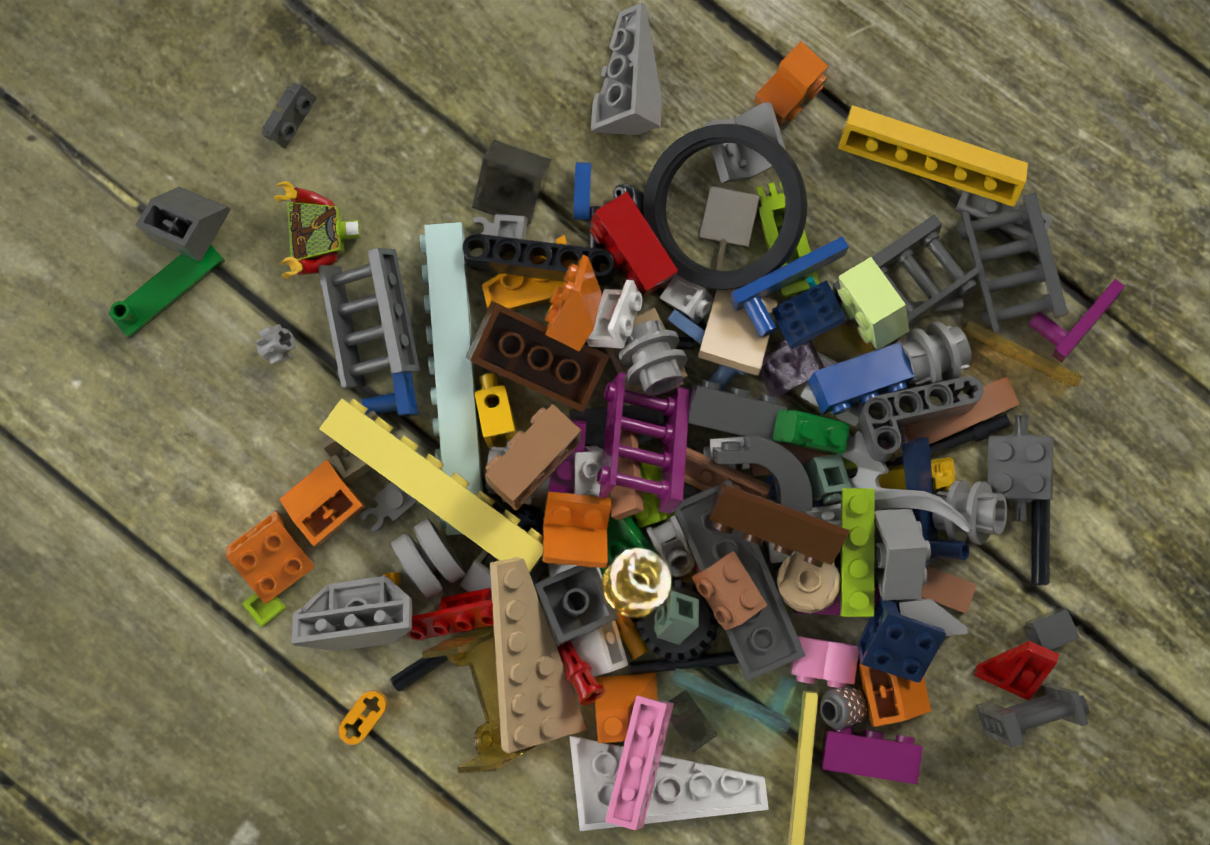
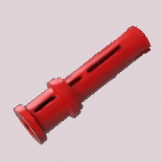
(580, 675)

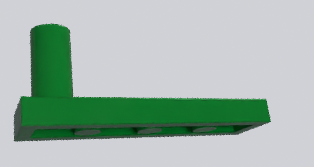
(162, 291)

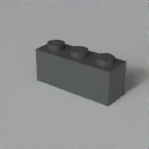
(733, 410)

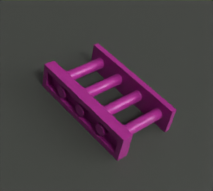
(673, 436)

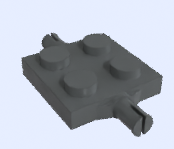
(1021, 467)

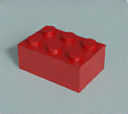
(632, 245)

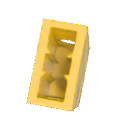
(496, 422)

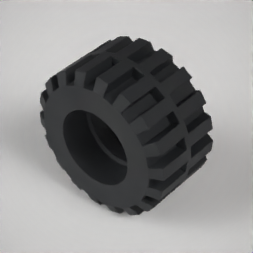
(695, 643)

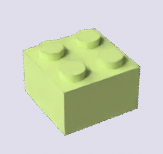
(873, 304)

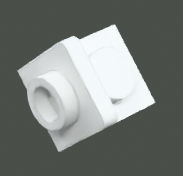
(688, 298)

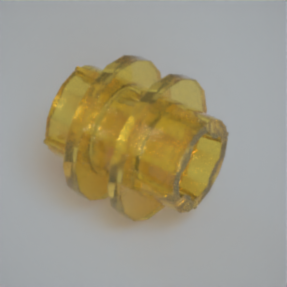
(636, 582)

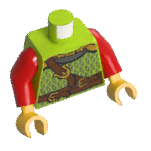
(314, 230)

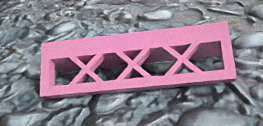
(639, 763)

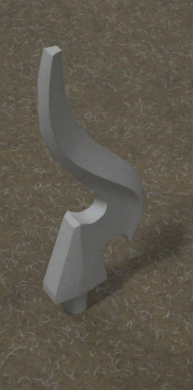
(868, 477)

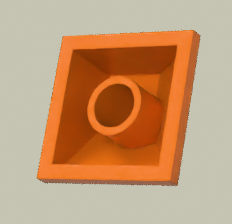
(617, 703)

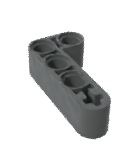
(922, 411)

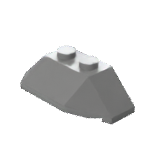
(353, 615)

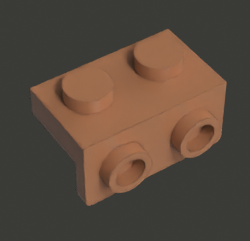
(729, 591)

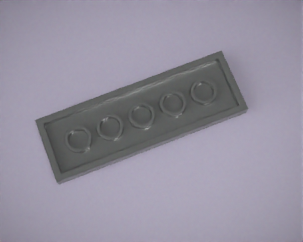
(768, 636)

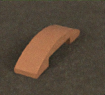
(995, 399)

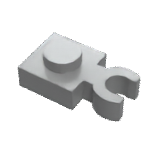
(504, 226)
(391, 502)

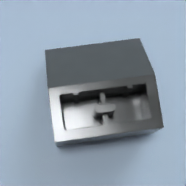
(183, 221)

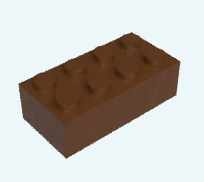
(523, 353)

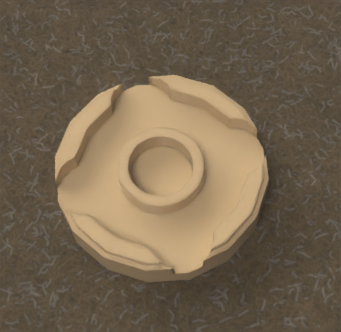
(806, 585)

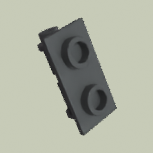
(296, 104)

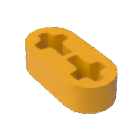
(368, 721)

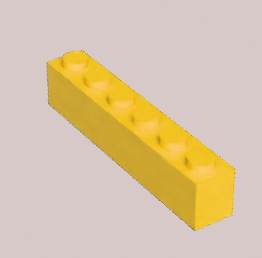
(933, 156)

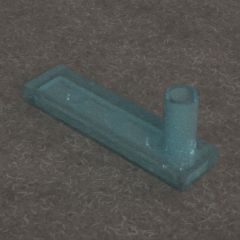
(772, 716)

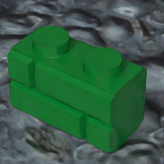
(811, 432)

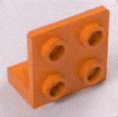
(576, 529)
(269, 557)

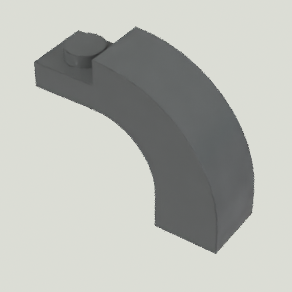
(789, 475)

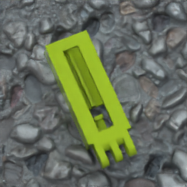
(773, 207)

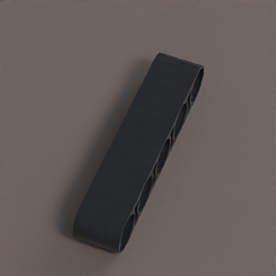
(528, 249)

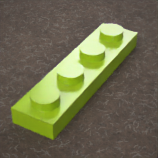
(857, 552)

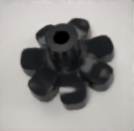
(530, 518)

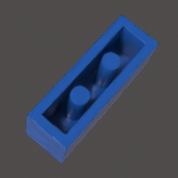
(861, 379)

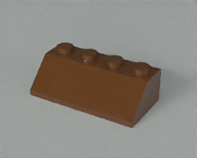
(777, 524)

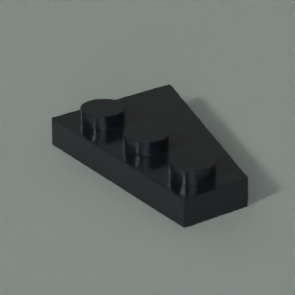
(597, 421)

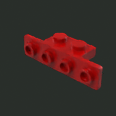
(455, 615)

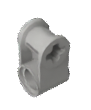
(672, 547)

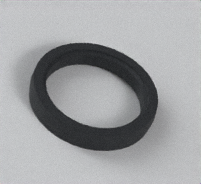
(795, 203)

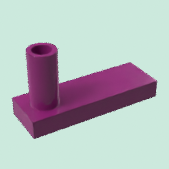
(1067, 341)

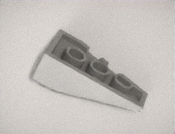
(631, 87)

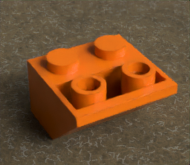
(574, 306)
(322, 504)
(891, 697)

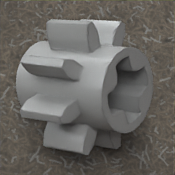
(275, 344)

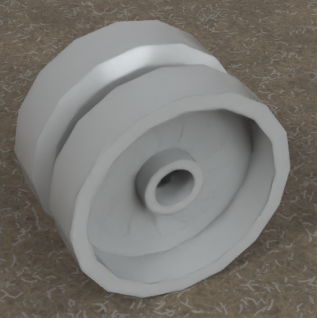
(424, 561)

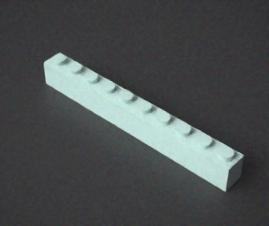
(451, 340)

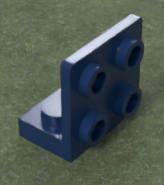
(809, 315)
(898, 643)

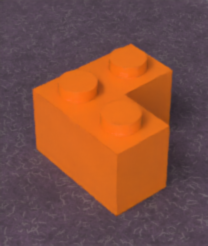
(797, 77)

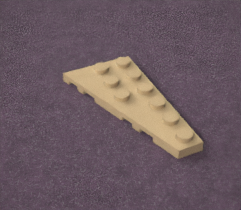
(531, 679)

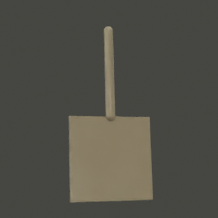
(729, 219)

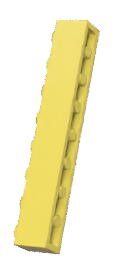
(431, 486)

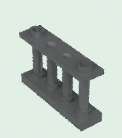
(1035, 242)
(902, 253)
(393, 313)
(1011, 723)

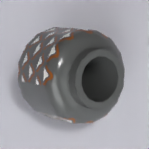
(843, 707)

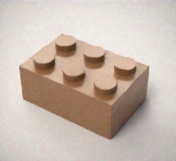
(533, 456)

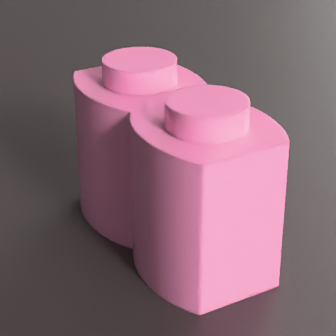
(826, 661)

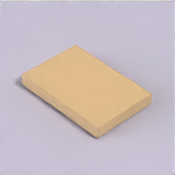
(732, 337)

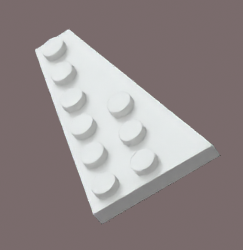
(680, 789)

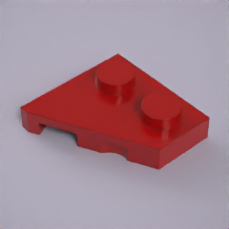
(1019, 669)

